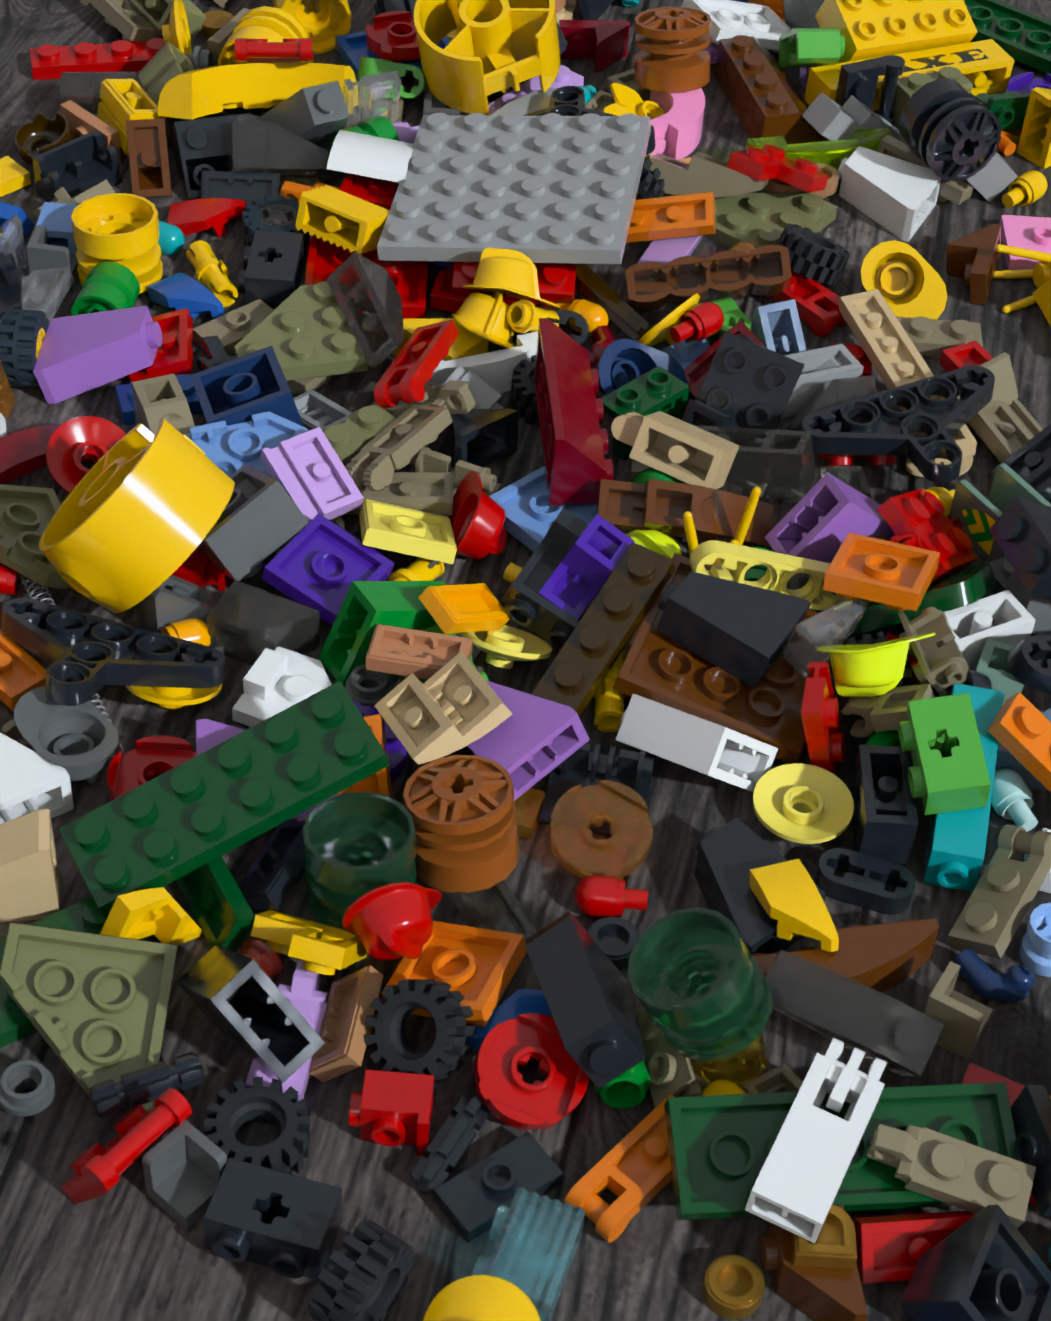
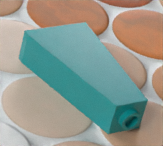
(959, 837)

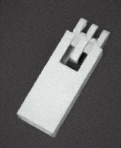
(816, 1146)

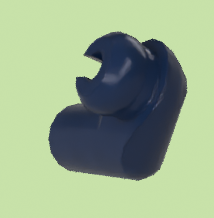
(995, 985)

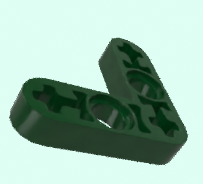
(951, 593)

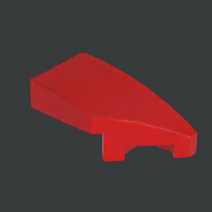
(205, 213)

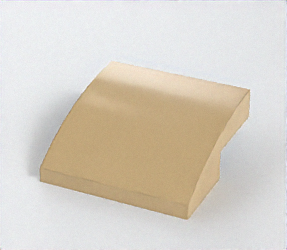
(444, 711)

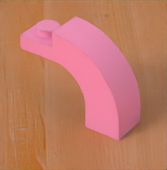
(681, 125)

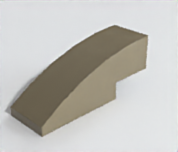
(702, 176)

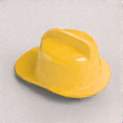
(510, 273)
(904, 280)
(486, 318)

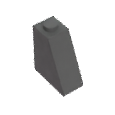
(312, 113)

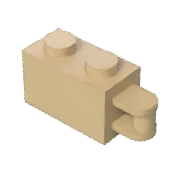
(676, 448)

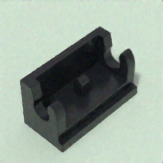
(76, 166)

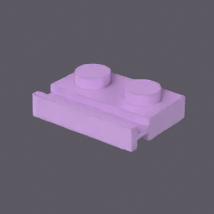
(313, 475)

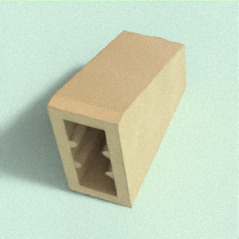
(28, 868)

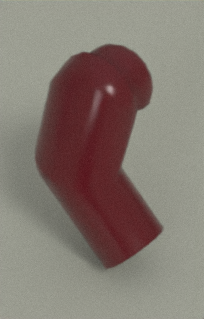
(602, 338)

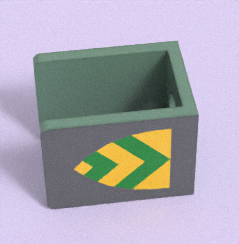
(979, 513)

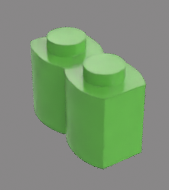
(810, 47)

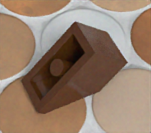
(814, 1291)

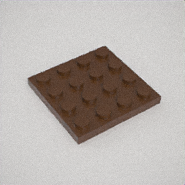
(685, 681)

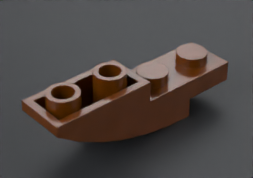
(661, 507)
(872, 954)

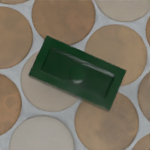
(217, 904)

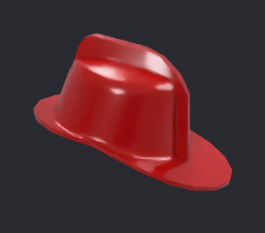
(477, 520)
(393, 920)

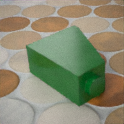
(364, 607)

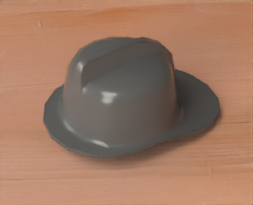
(67, 735)

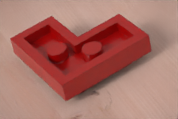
(772, 164)

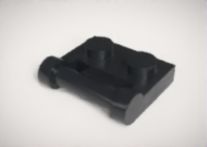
(861, 81)

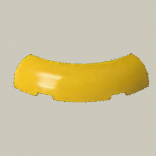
(243, 86)

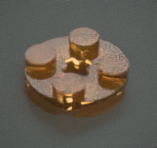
(593, 805)

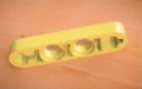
(779, 570)

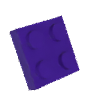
(322, 565)

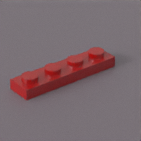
(119, 56)

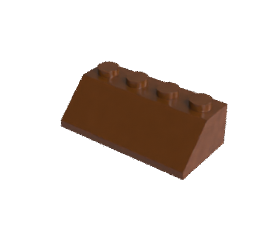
(762, 92)

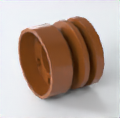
(672, 49)
(463, 823)

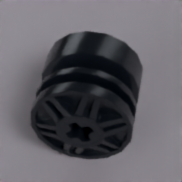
(949, 129)

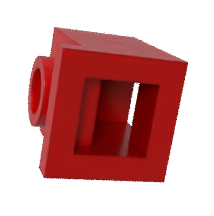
(394, 1109)

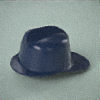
(629, 359)

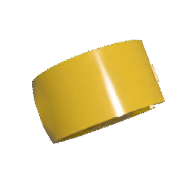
(494, 50)
(136, 517)

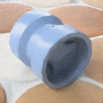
(1036, 943)

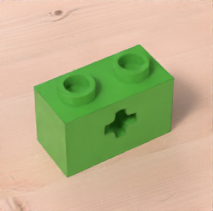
(960, 776)

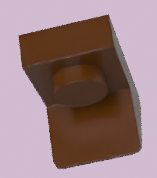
(148, 158)
(976, 261)

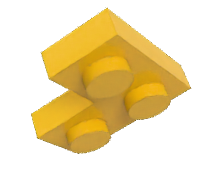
(319, 945)

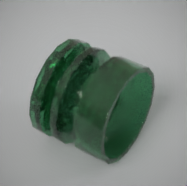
(353, 848)
(700, 984)

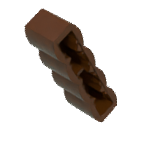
(721, 275)

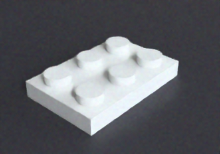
(741, 18)

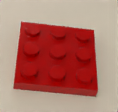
(408, 276)

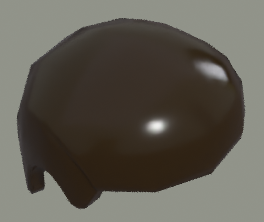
(41, 135)

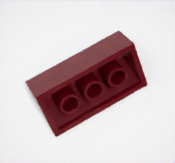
(569, 418)

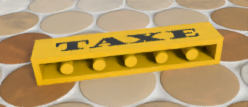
(979, 61)

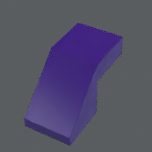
(586, 567)

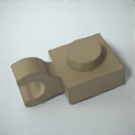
(884, 711)

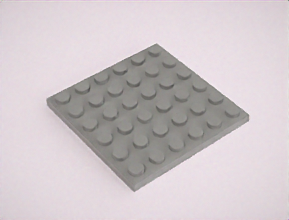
(519, 184)

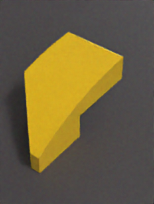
(795, 902)
(148, 914)

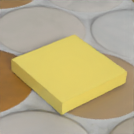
(407, 531)

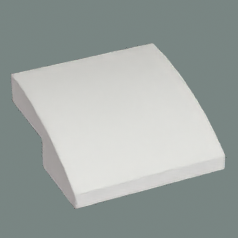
(370, 156)

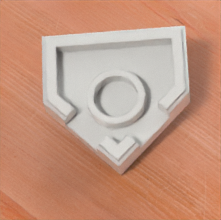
(277, 683)

